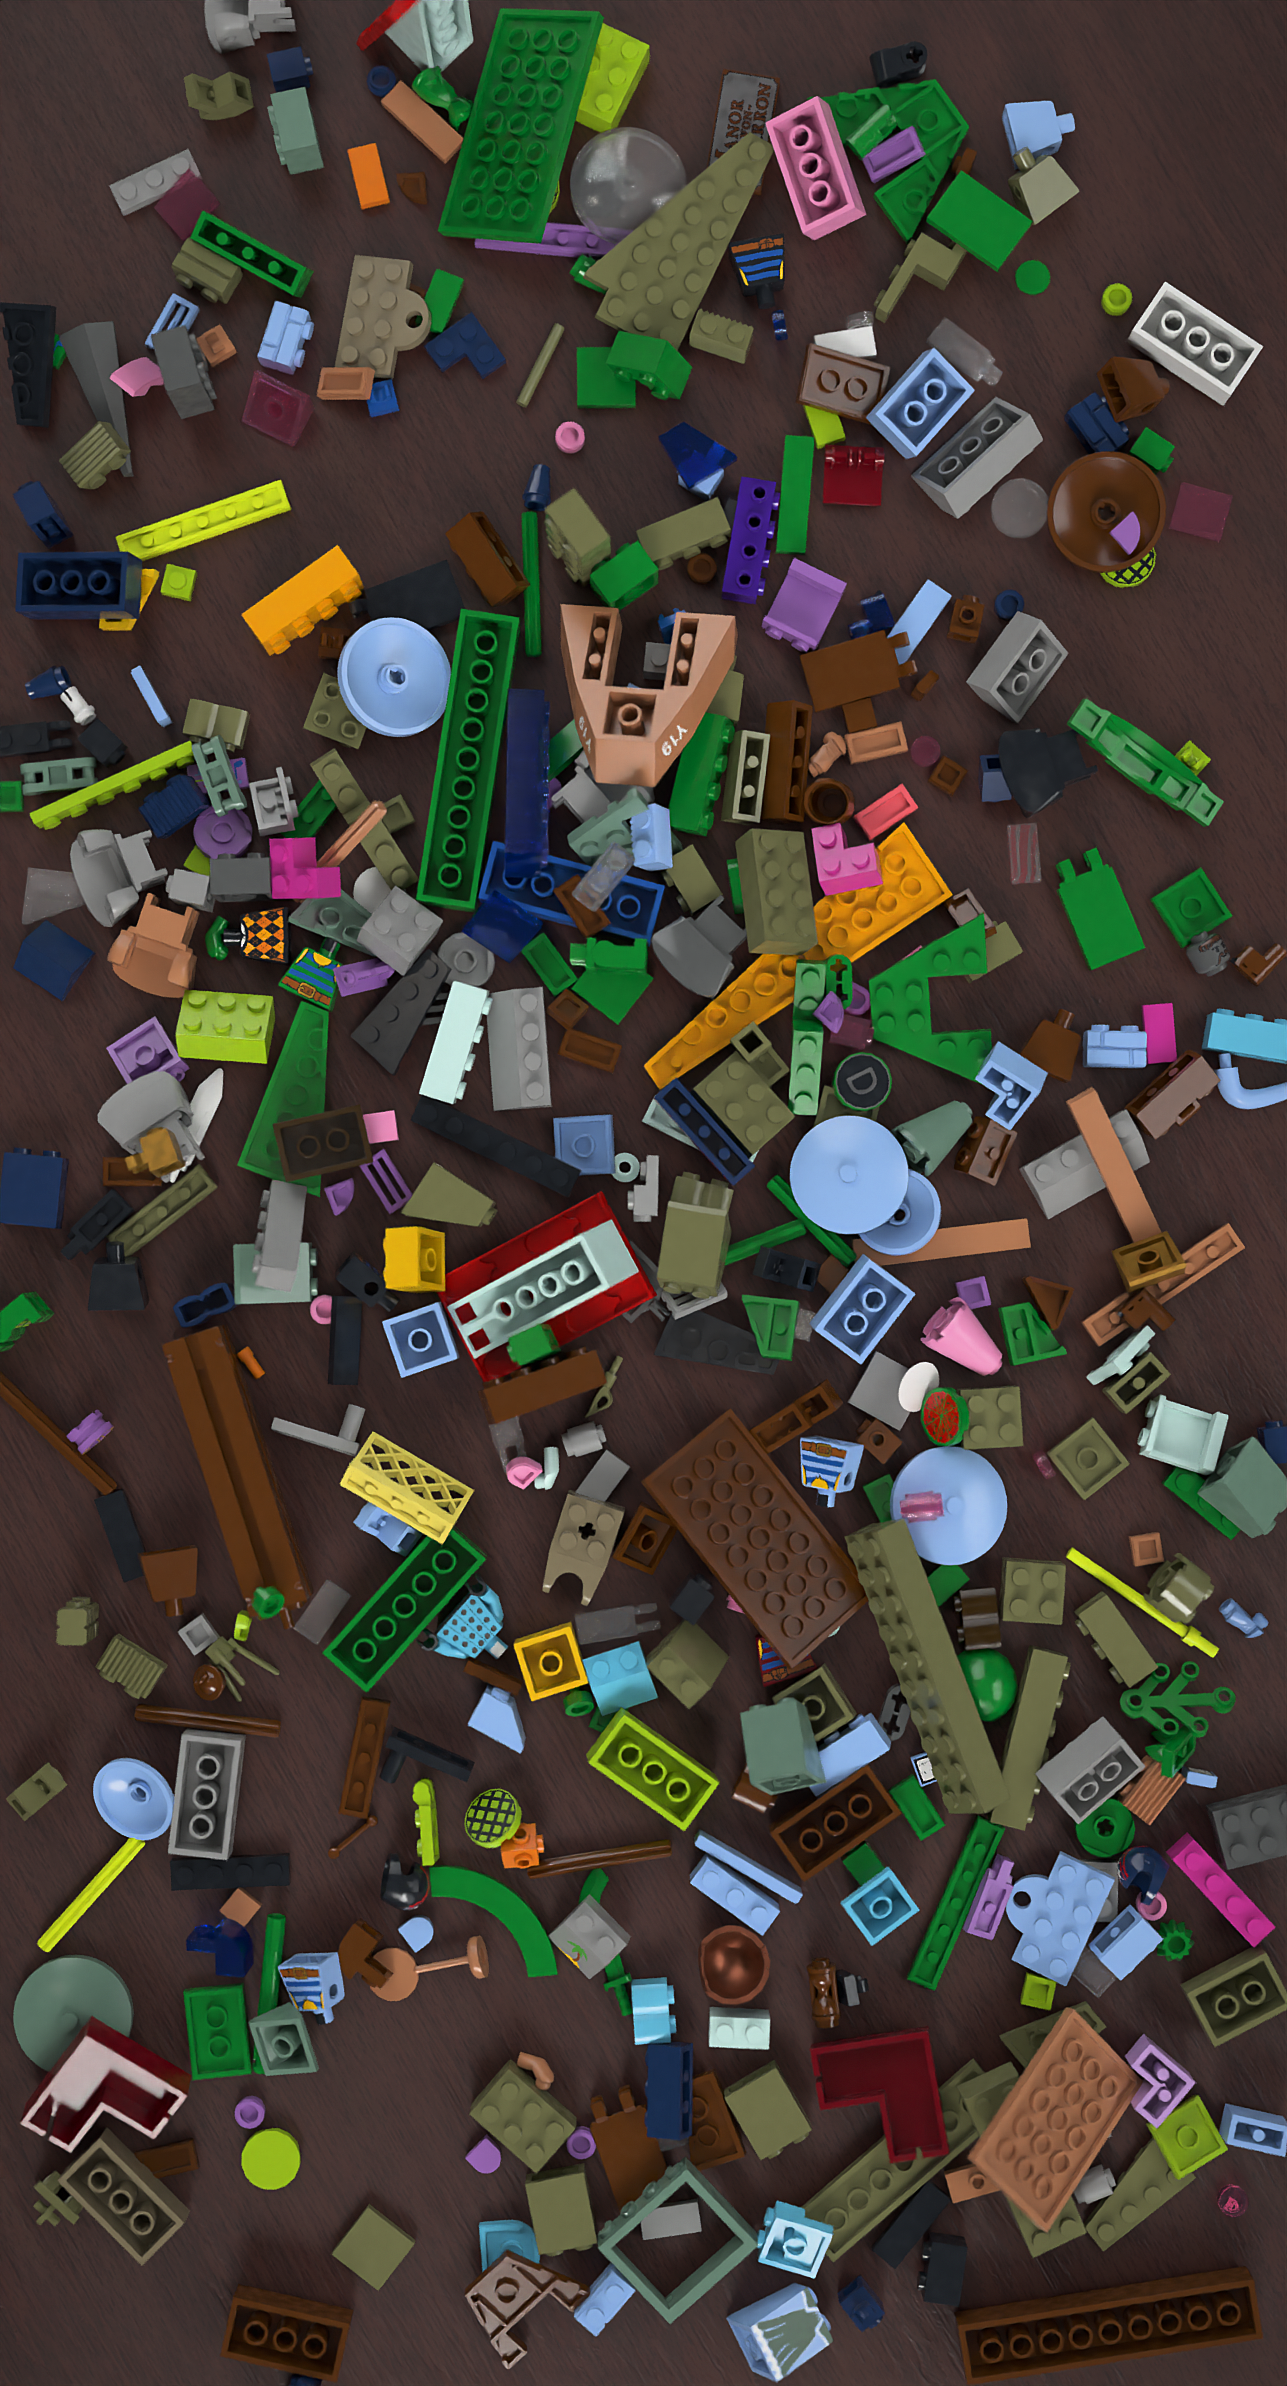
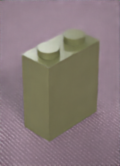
(768, 2110)
(561, 2209)

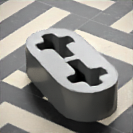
(888, 1709)

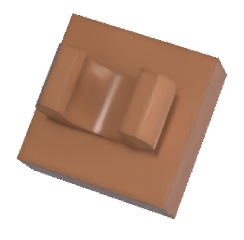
(216, 345)

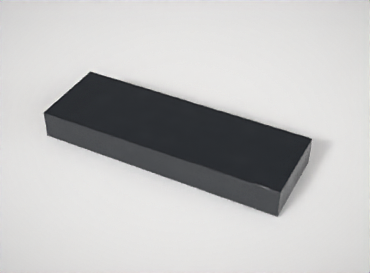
(344, 1340)
(121, 1533)
(910, 2223)

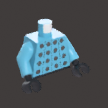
(470, 1625)

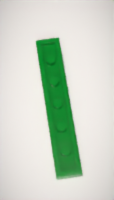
(955, 1903)

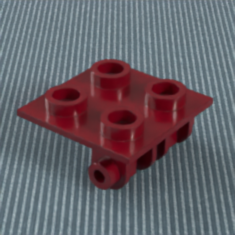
(853, 475)

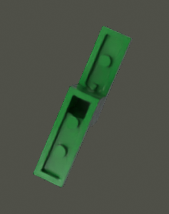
(806, 1037)

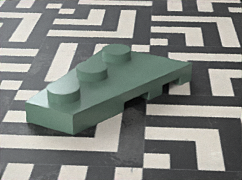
(333, 918)

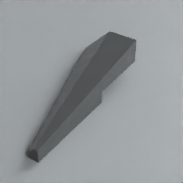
(94, 358)

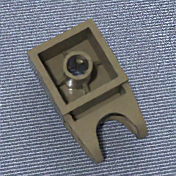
(582, 1553)

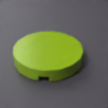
(271, 2158)

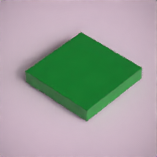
(598, 385)
(1191, 907)
(612, 992)

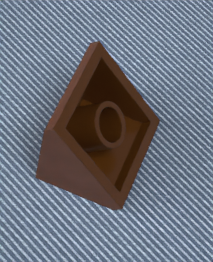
(645, 1539)

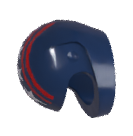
(1144, 1869)

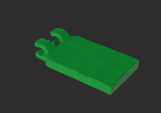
(1098, 911)

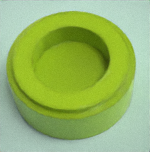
(1116, 299)

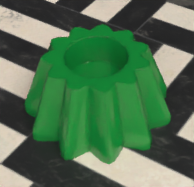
(1175, 1940)

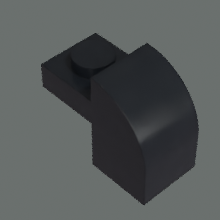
(786, 1269)

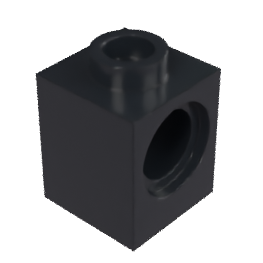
(103, 744)

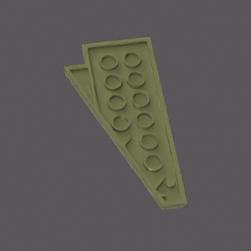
(670, 259)

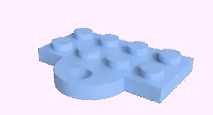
(1058, 1916)

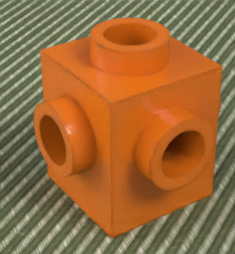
(523, 1847)

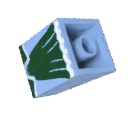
(781, 2331)

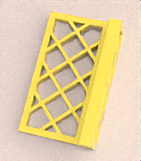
(400, 1498)

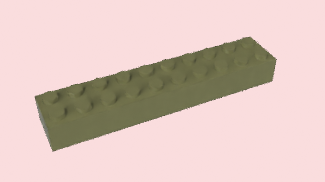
(927, 1667)

